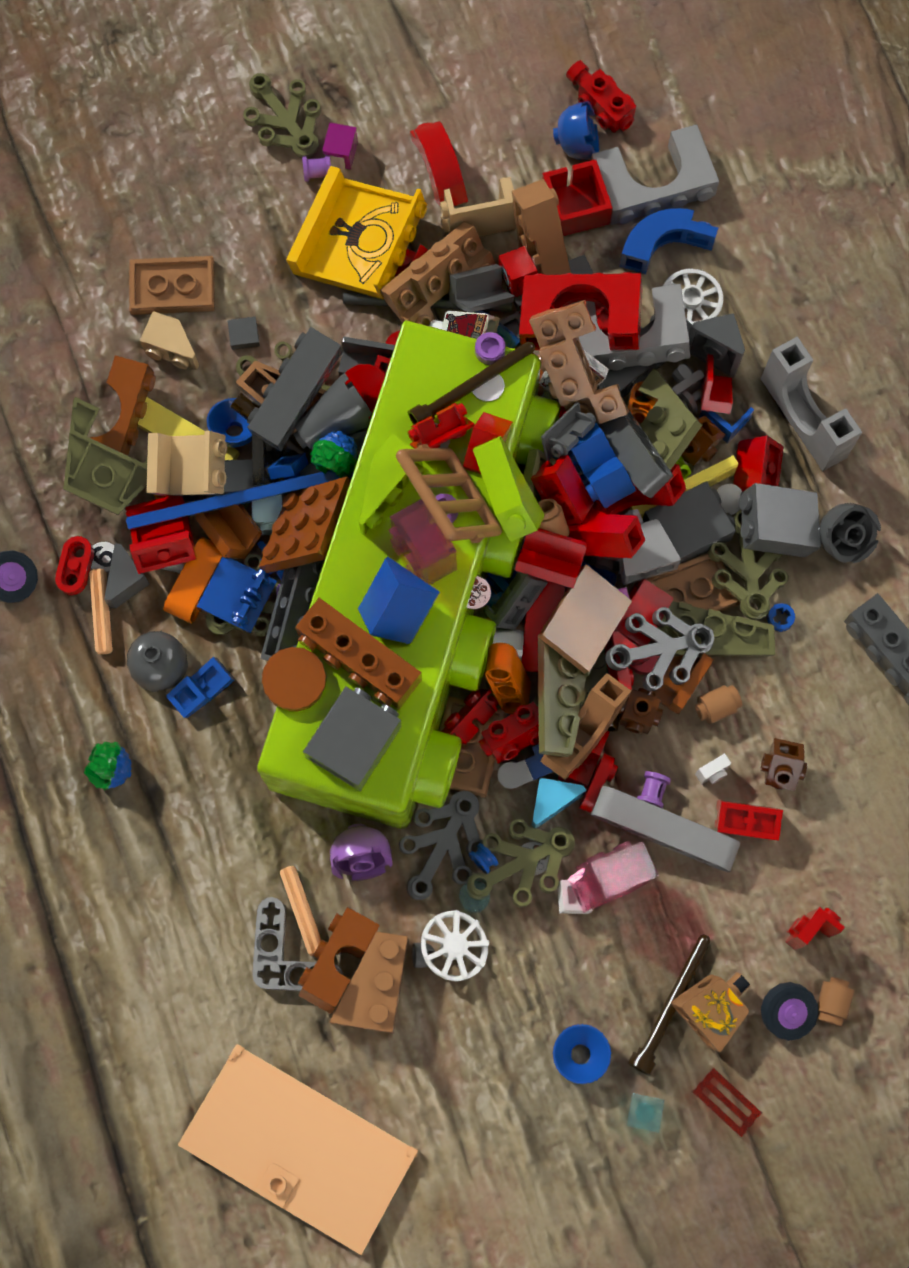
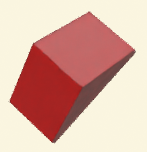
(486, 429)

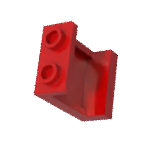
(161, 543)

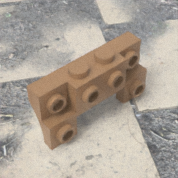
(429, 276)
(567, 364)

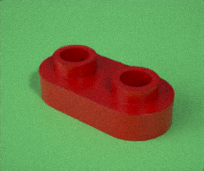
(73, 566)
(604, 772)

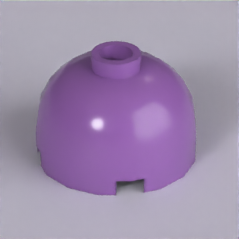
(360, 853)

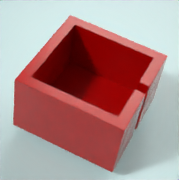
(585, 201)

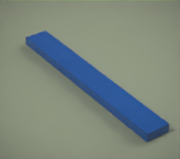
(229, 499)

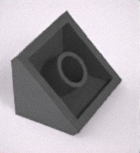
(719, 338)

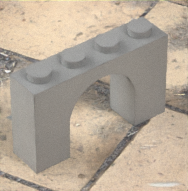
(694, 181)
(663, 342)
(786, 379)

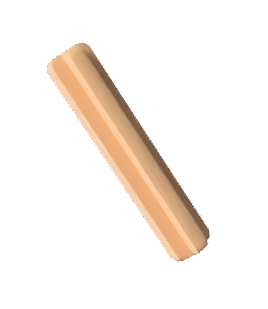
(100, 612)
(301, 908)

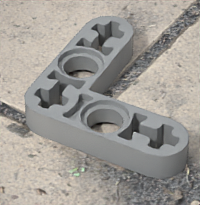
(275, 958)

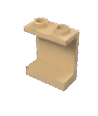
(485, 217)
(186, 464)

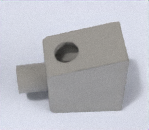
(654, 556)

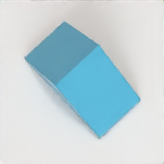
(553, 798)

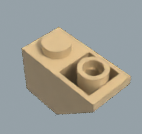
(167, 340)

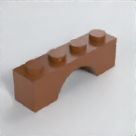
(132, 383)

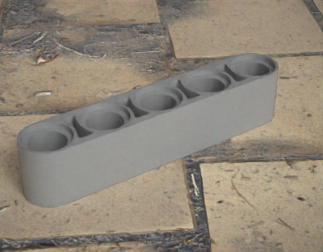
(666, 828)

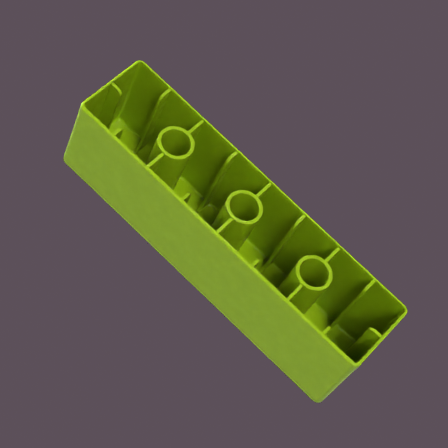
(451, 640)

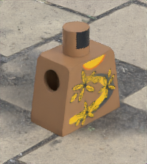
(714, 1008)

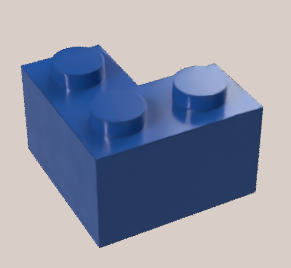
(600, 468)

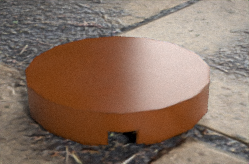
(294, 679)

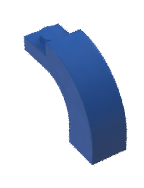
(664, 228)

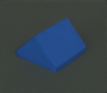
(396, 603)

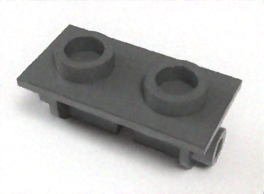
(565, 432)

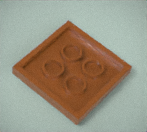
(305, 526)

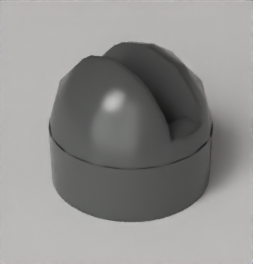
(417, 956)

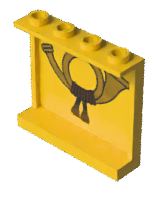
(355, 234)

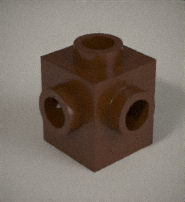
(704, 443)
(638, 721)
(784, 764)

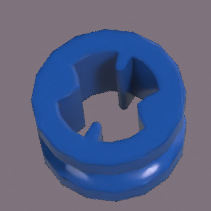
(789, 621)
(483, 858)

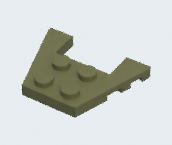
(669, 422)
(96, 470)

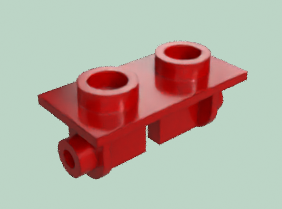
(451, 426)
(476, 707)

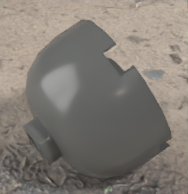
(849, 532)
(157, 661)

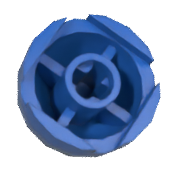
(577, 131)

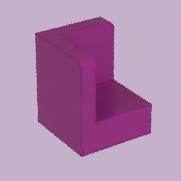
(341, 142)

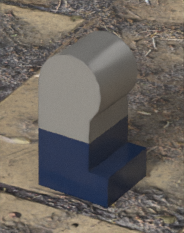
(517, 773)

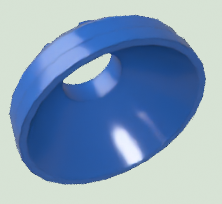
(222, 417)
(599, 1054)

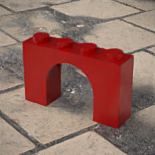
(615, 292)
(622, 534)

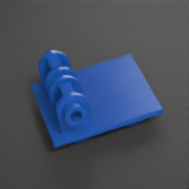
(237, 593)

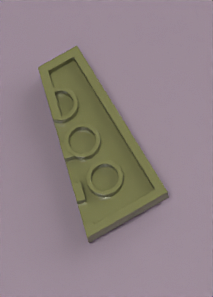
(731, 634)
(558, 701)

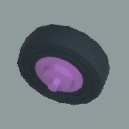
(17, 576)
(789, 1011)

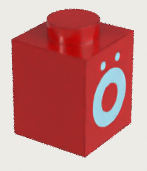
(515, 266)

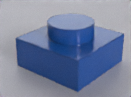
(288, 467)

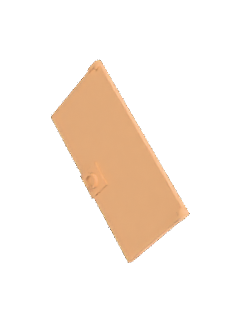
(298, 1149)

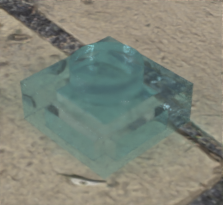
(645, 1112)

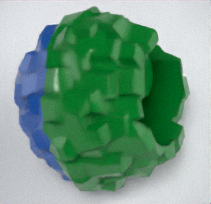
(335, 453)
(108, 765)

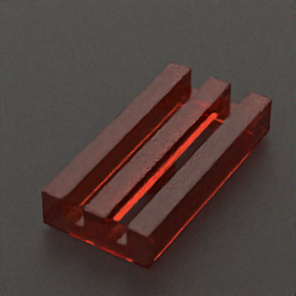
(747, 1121)

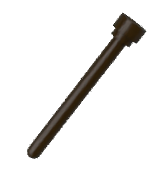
(422, 412)
(644, 1058)

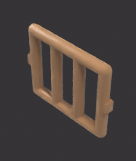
(439, 509)

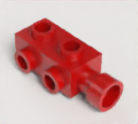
(609, 102)
(516, 734)

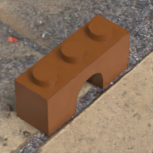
(323, 983)

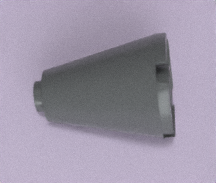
(336, 410)

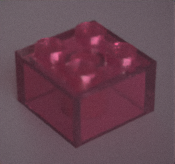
(422, 543)
(612, 875)

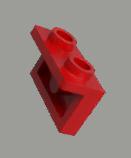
(806, 927)

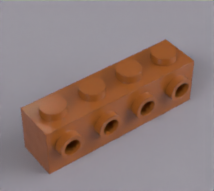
(358, 653)

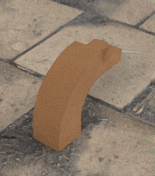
(595, 719)

